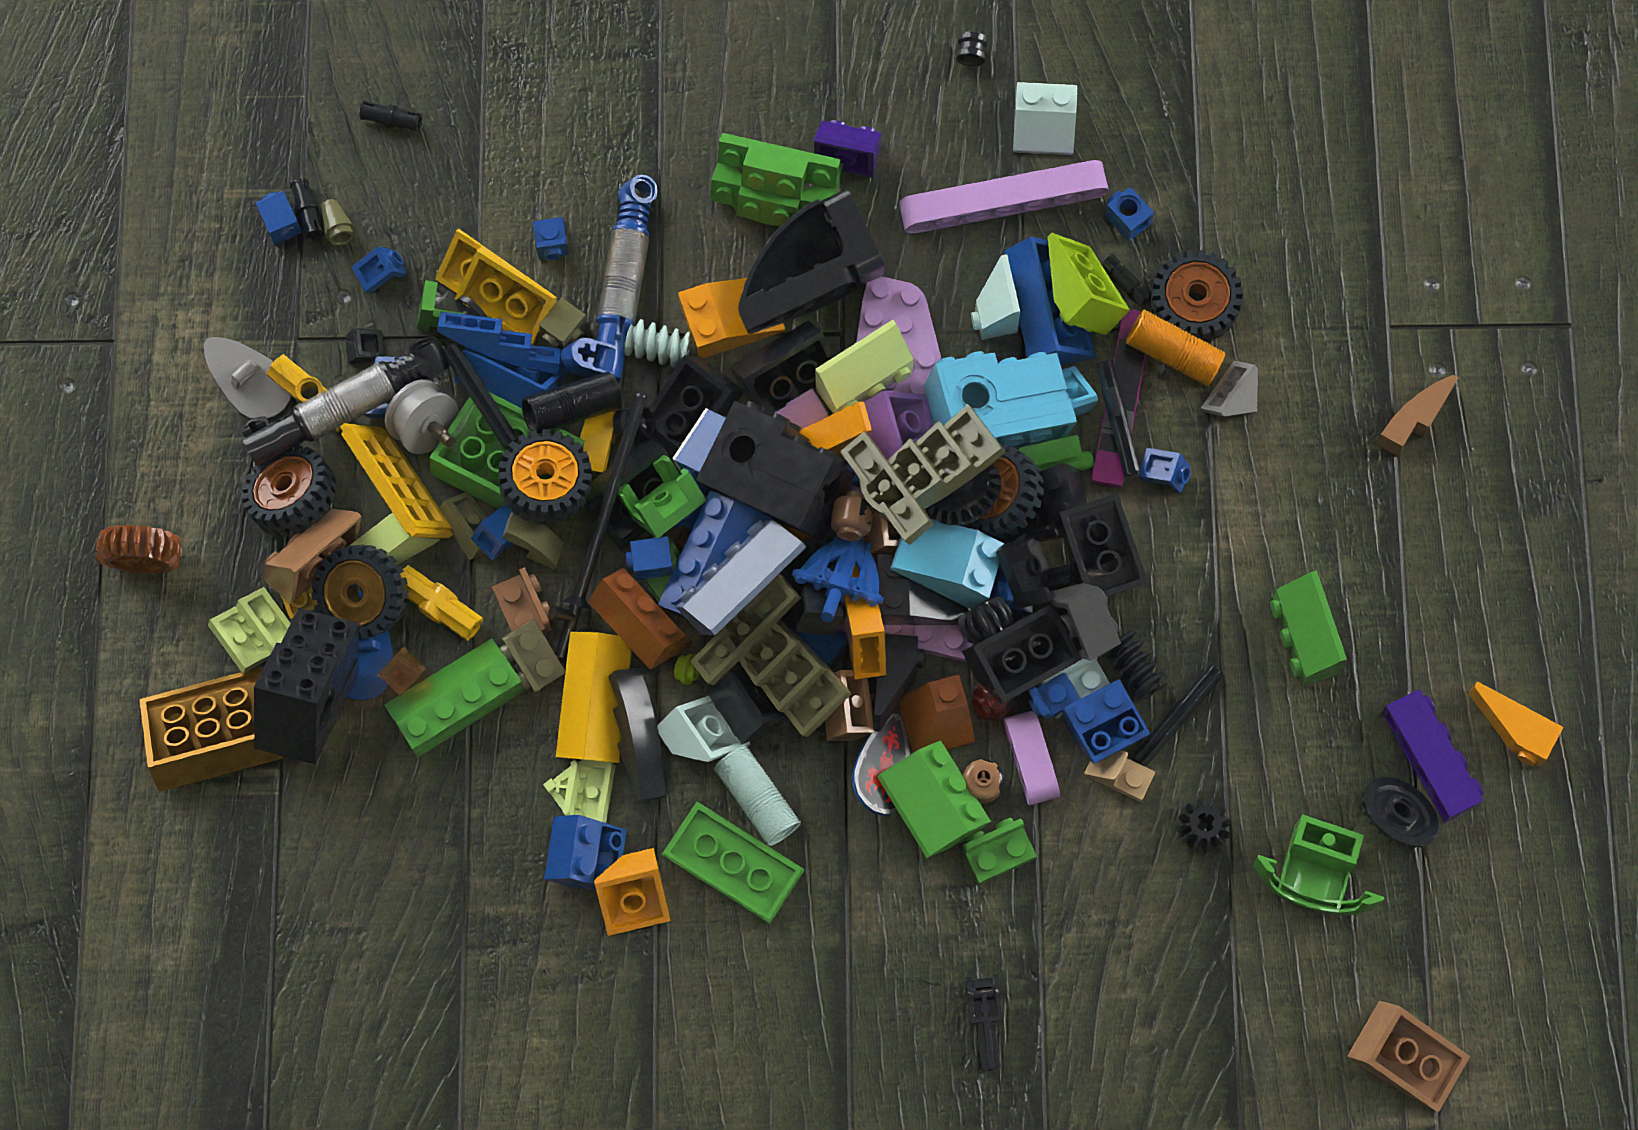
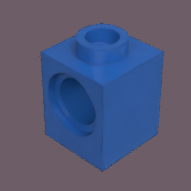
(278, 217)
(1128, 225)
(490, 532)
(650, 558)

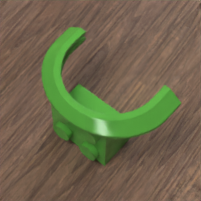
(1318, 869)

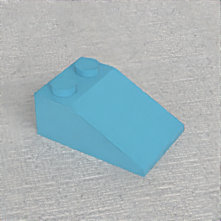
(951, 562)

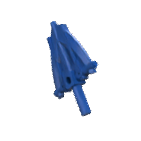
(840, 581)

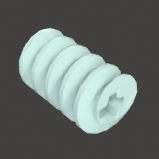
(657, 344)

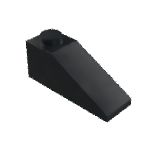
(901, 664)

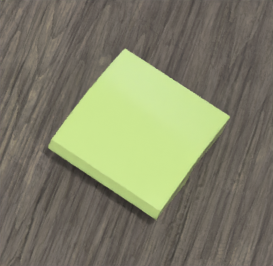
(250, 629)

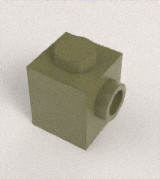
(563, 325)

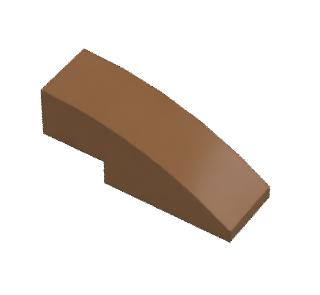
(1416, 415)

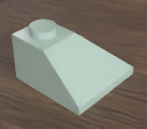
(997, 305)
(698, 731)

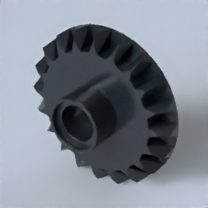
(970, 500)
(1400, 812)

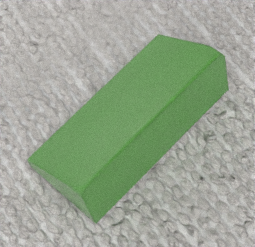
(1053, 450)

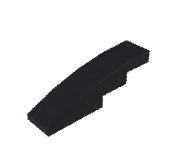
(640, 735)

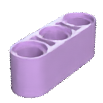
(1031, 757)

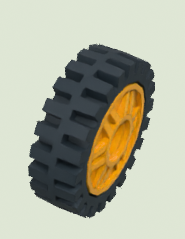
(550, 497)

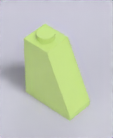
(393, 539)

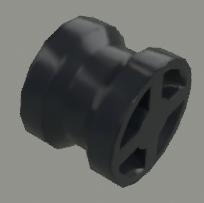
(971, 49)

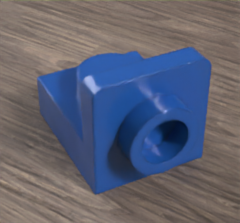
(550, 238)
(378, 268)
(1165, 469)
(1053, 696)

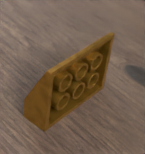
(202, 730)

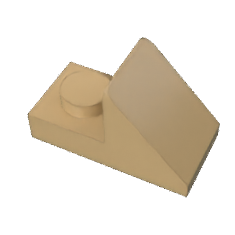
(1121, 775)

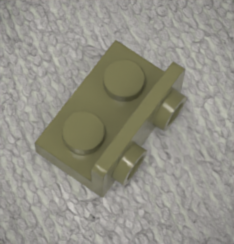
(532, 656)

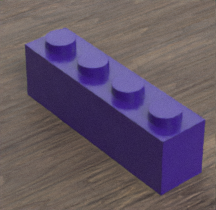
(1433, 756)

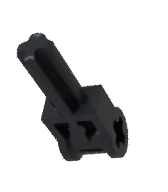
(985, 1011)

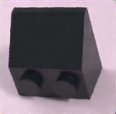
(745, 706)

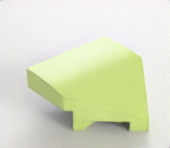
(584, 789)

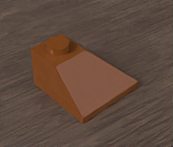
(937, 714)

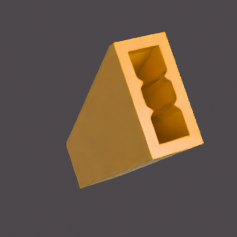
(864, 636)

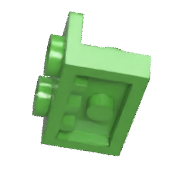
(998, 850)

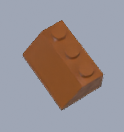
(638, 619)

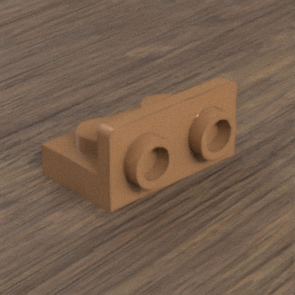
(520, 601)

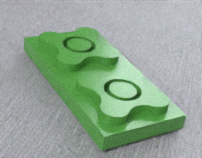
(733, 862)

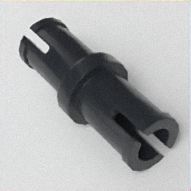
(391, 116)
(306, 209)

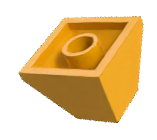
(632, 893)

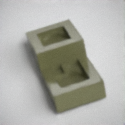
(538, 539)

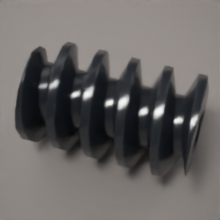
(1135, 667)

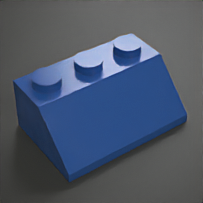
(509, 380)

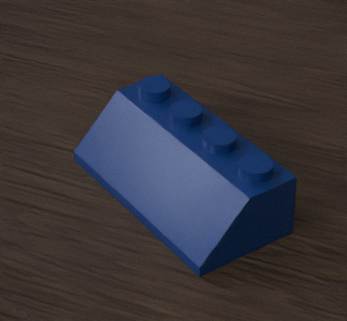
(1039, 315)
(714, 532)

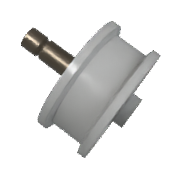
(421, 417)

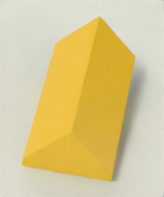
(494, 286)
(588, 701)

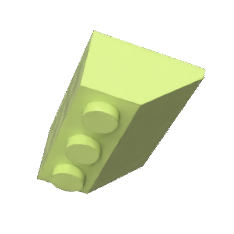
(865, 368)

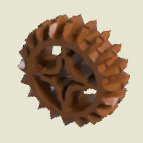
(138, 549)

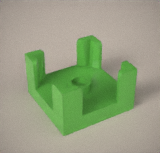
(665, 504)

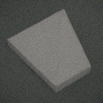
(1234, 392)

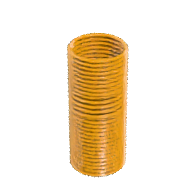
(1169, 346)

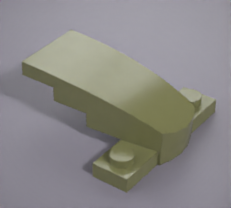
(922, 469)
(775, 659)

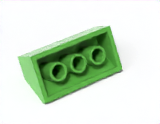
(454, 697)

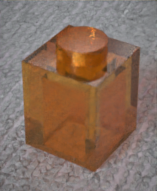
(401, 671)

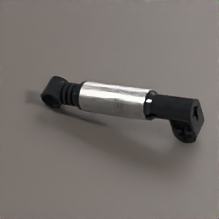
(343, 402)

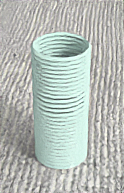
(755, 790)

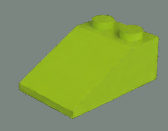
(1083, 287)

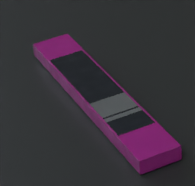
(1129, 371)

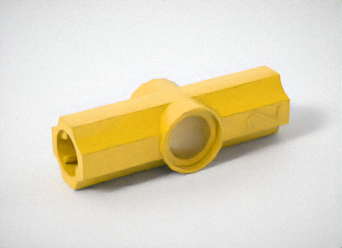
(293, 379)
(441, 604)

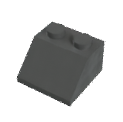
(1086, 619)

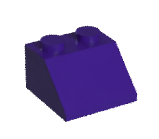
(854, 146)

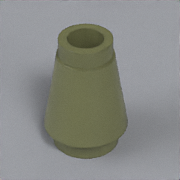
(336, 223)

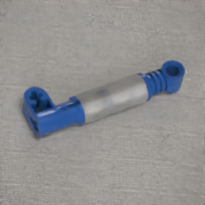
(620, 285)

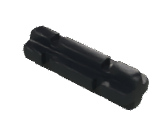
(1126, 280)

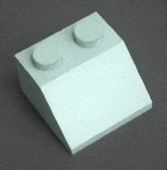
(1045, 118)

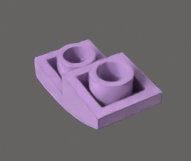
(804, 409)

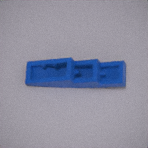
(487, 338)

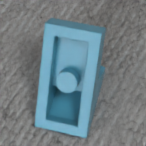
(1079, 391)

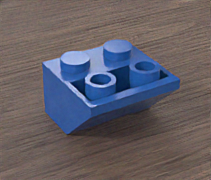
(1104, 722)
(582, 850)

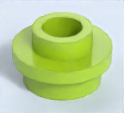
(685, 670)

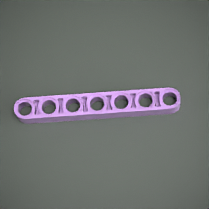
(1003, 196)

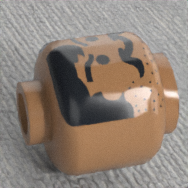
(851, 516)
(989, 773)

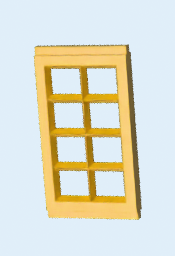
(428, 520)

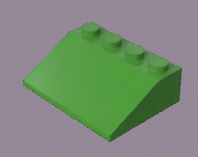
(476, 455)

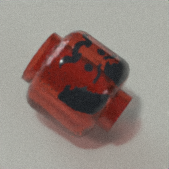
(989, 707)

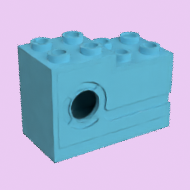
(1015, 399)

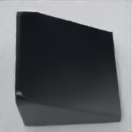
(364, 345)

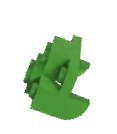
(771, 179)

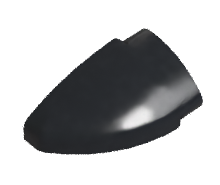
(810, 264)

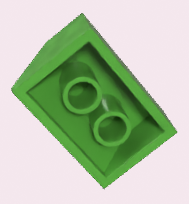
(1308, 629)
(933, 799)

